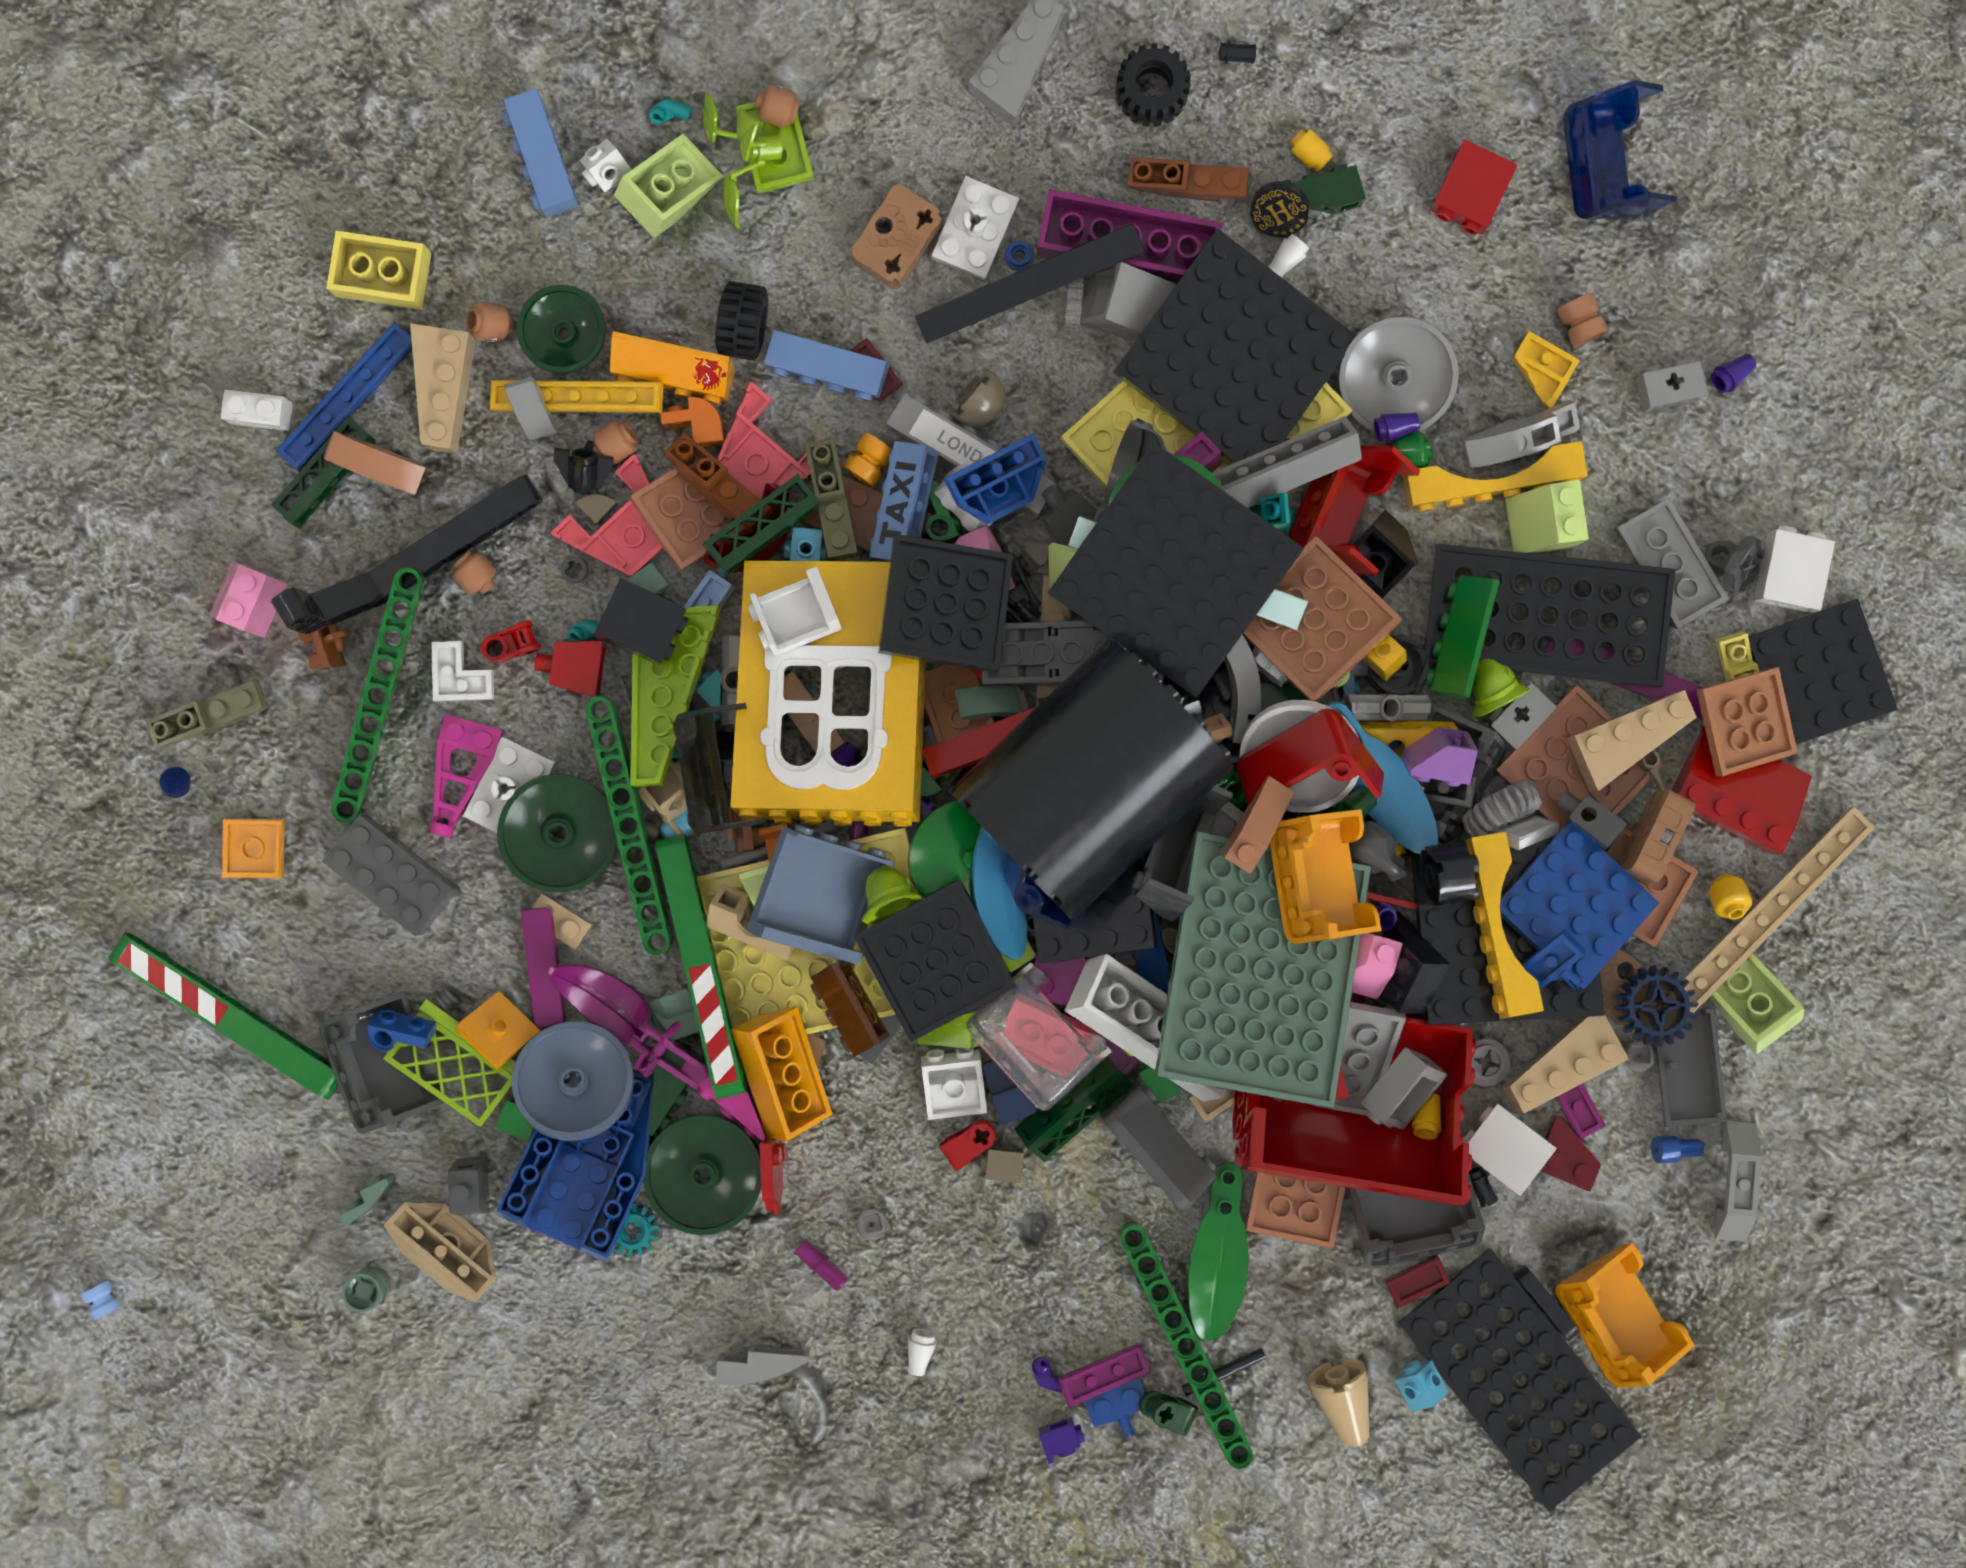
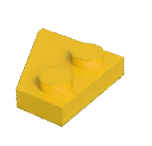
(1544, 367)

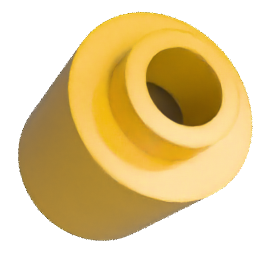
(1311, 150)

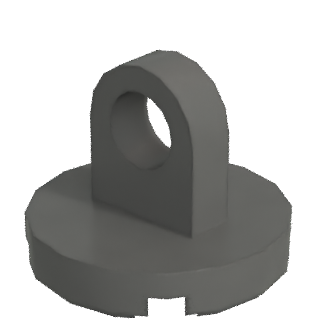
(1740, 565)

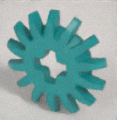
(642, 1238)

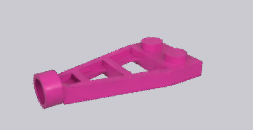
(468, 736)

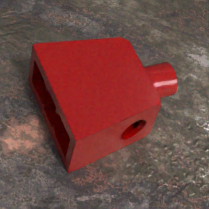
(575, 666)

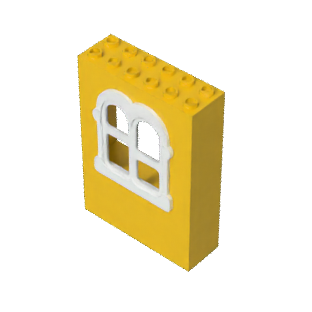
(890, 775)

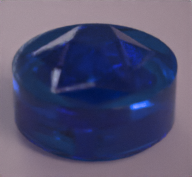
(175, 782)

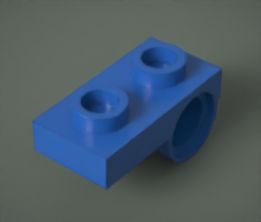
(392, 1027)

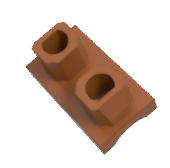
(328, 647)

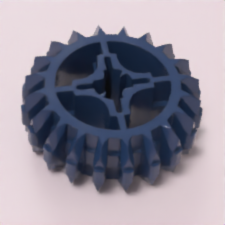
(1682, 1004)

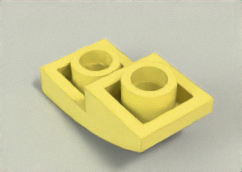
(1736, 655)

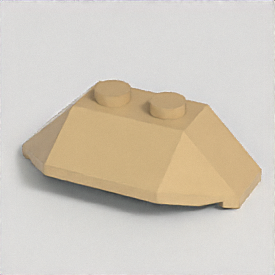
(444, 1248)

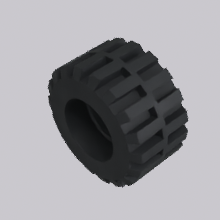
(1157, 62)
(741, 320)

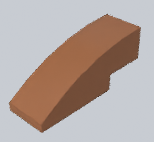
(374, 462)

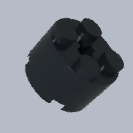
(1412, 674)
(1449, 873)

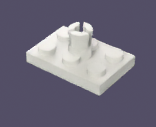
(975, 228)
(508, 771)

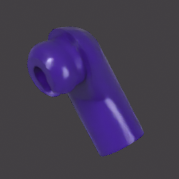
(1044, 1374)

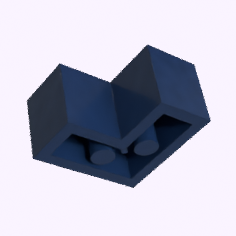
(1007, 1097)

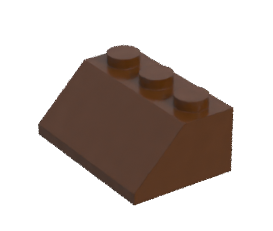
(849, 1007)

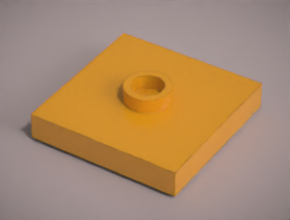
(253, 848)
(497, 1030)

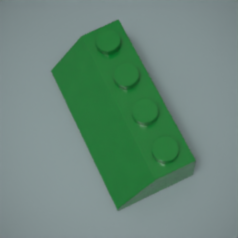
(1462, 637)

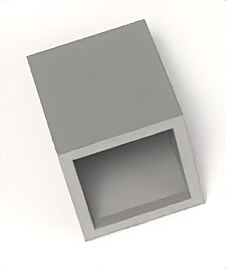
(1123, 300)

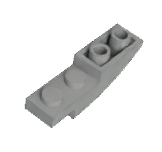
(1522, 437)

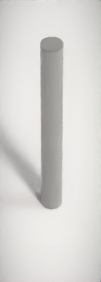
(761, 851)

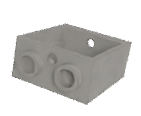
(1403, 1089)

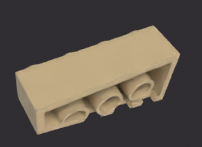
(442, 381)
(1622, 741)
(1574, 1058)

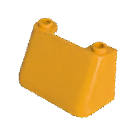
(1318, 878)
(1621, 1320)

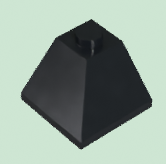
(1389, 550)

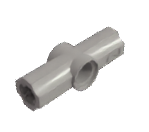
(730, 663)
(1398, 707)

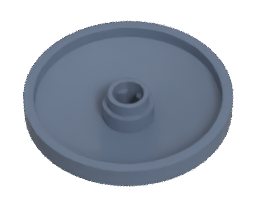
(572, 1081)

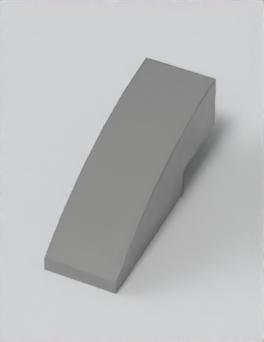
(760, 1365)

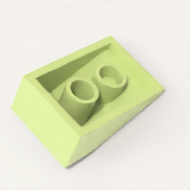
(667, 185)
(1757, 1005)

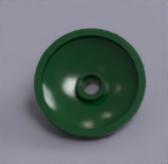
(551, 312)

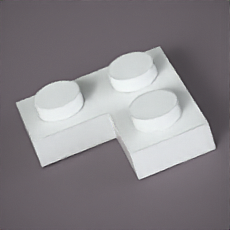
(451, 680)

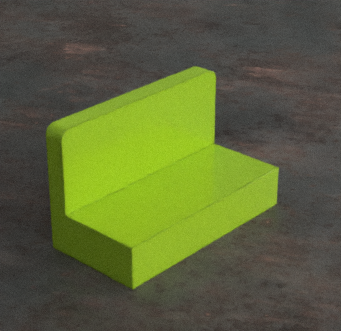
(950, 1035)

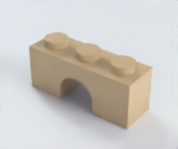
(730, 915)

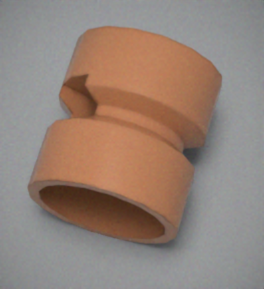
(1582, 320)

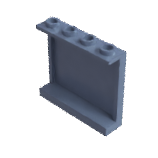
(815, 893)

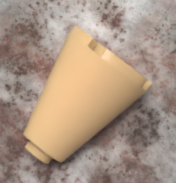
(1344, 1399)

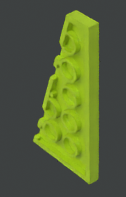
(663, 693)

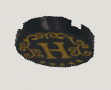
(1279, 209)

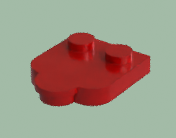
(771, 1165)

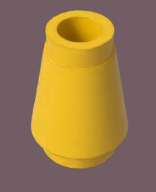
(1428, 1119)

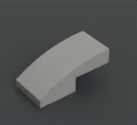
(530, 408)

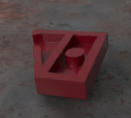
(1572, 1159)

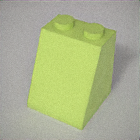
(1547, 518)

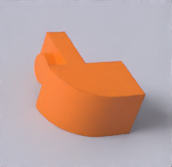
(702, 416)

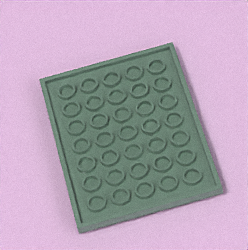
(1243, 998)

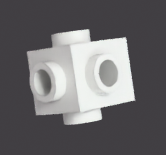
(604, 166)

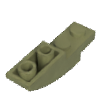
(833, 503)
(207, 715)

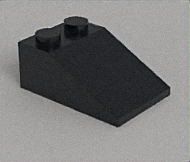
(1417, 970)

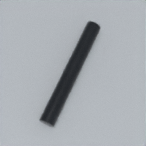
(1232, 1367)

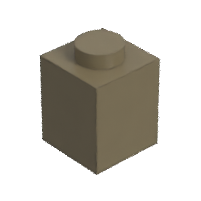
(1002, 1164)

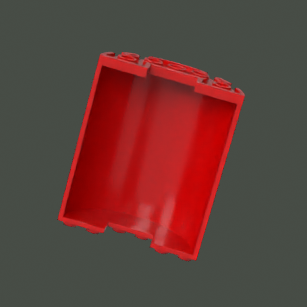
(1352, 1149)

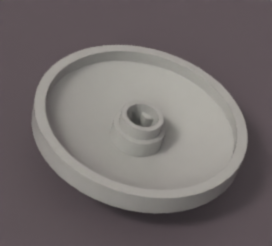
(1398, 368)

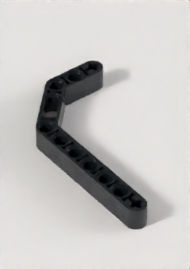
(341, 601)

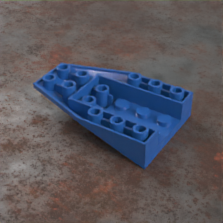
(585, 1186)

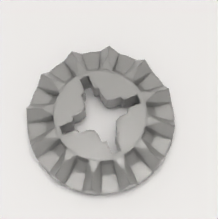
(1497, 1054)

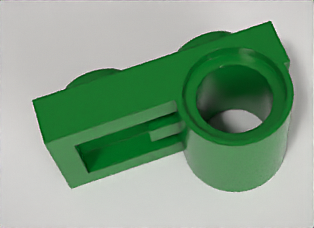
(942, 515)

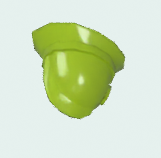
(1494, 687)
(887, 894)

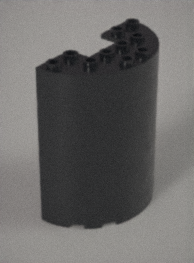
(1093, 776)

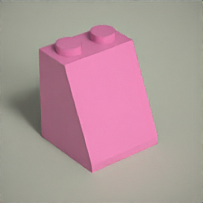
(246, 599)

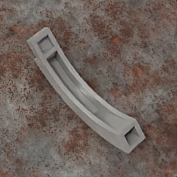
(1244, 688)

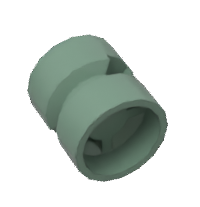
(366, 1289)

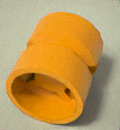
(868, 460)

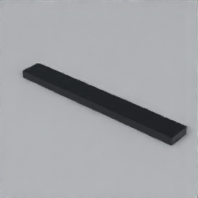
(1029, 283)

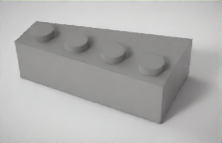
(1015, 62)

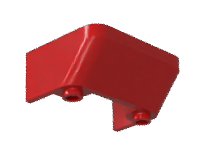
(1338, 498)
(1306, 748)

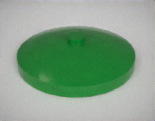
(943, 849)

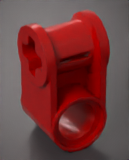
(512, 643)
(964, 1147)

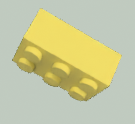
(378, 270)

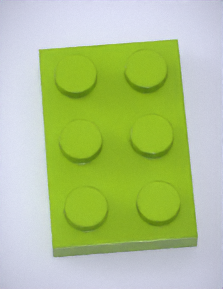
(795, 163)

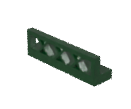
(322, 485)
(767, 535)
(1049, 1124)

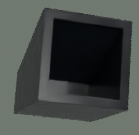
(641, 622)

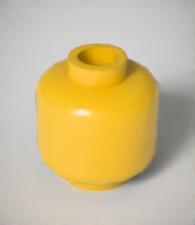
(1730, 897)

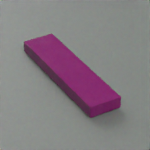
(540, 956)

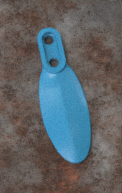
(1403, 804)
(994, 900)

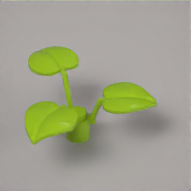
(751, 145)

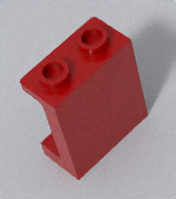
(1473, 188)

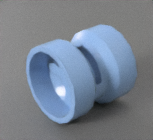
(100, 1300)

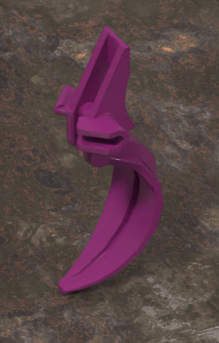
(626, 1015)

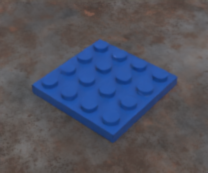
(1581, 891)

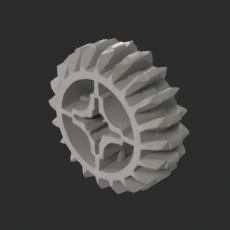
(1502, 809)

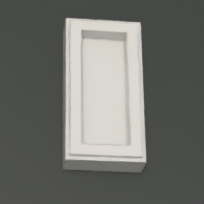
(1530, 831)

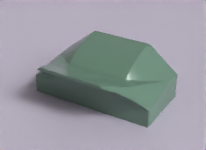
(675, 1008)

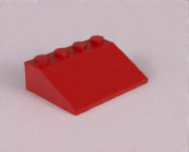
(1750, 804)

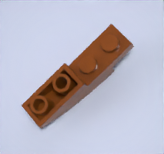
(1188, 180)
(713, 480)

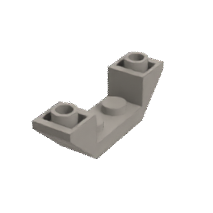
(1742, 1181)

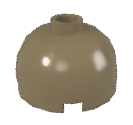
(980, 401)

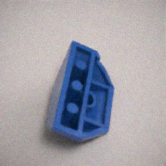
(999, 480)

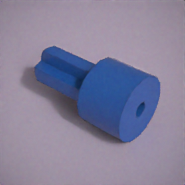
(1670, 1149)

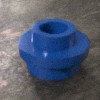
(1019, 246)

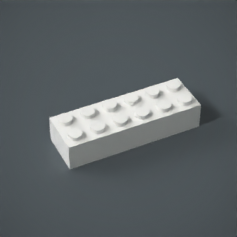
(1126, 1013)

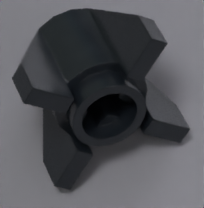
(582, 469)

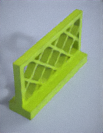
(446, 1025)

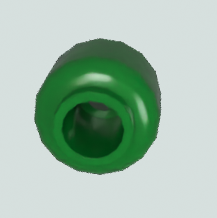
(1415, 448)

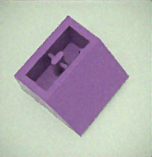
(1442, 756)

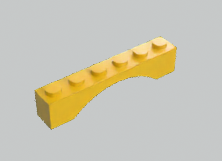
(1438, 486)
(1514, 988)

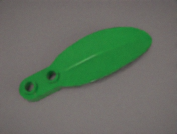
(1218, 1259)

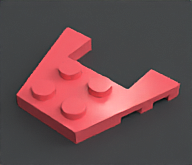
(752, 455)
(625, 538)

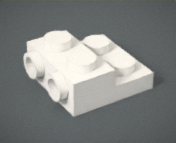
(953, 1083)

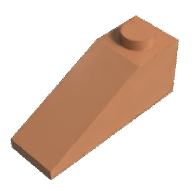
(1257, 825)

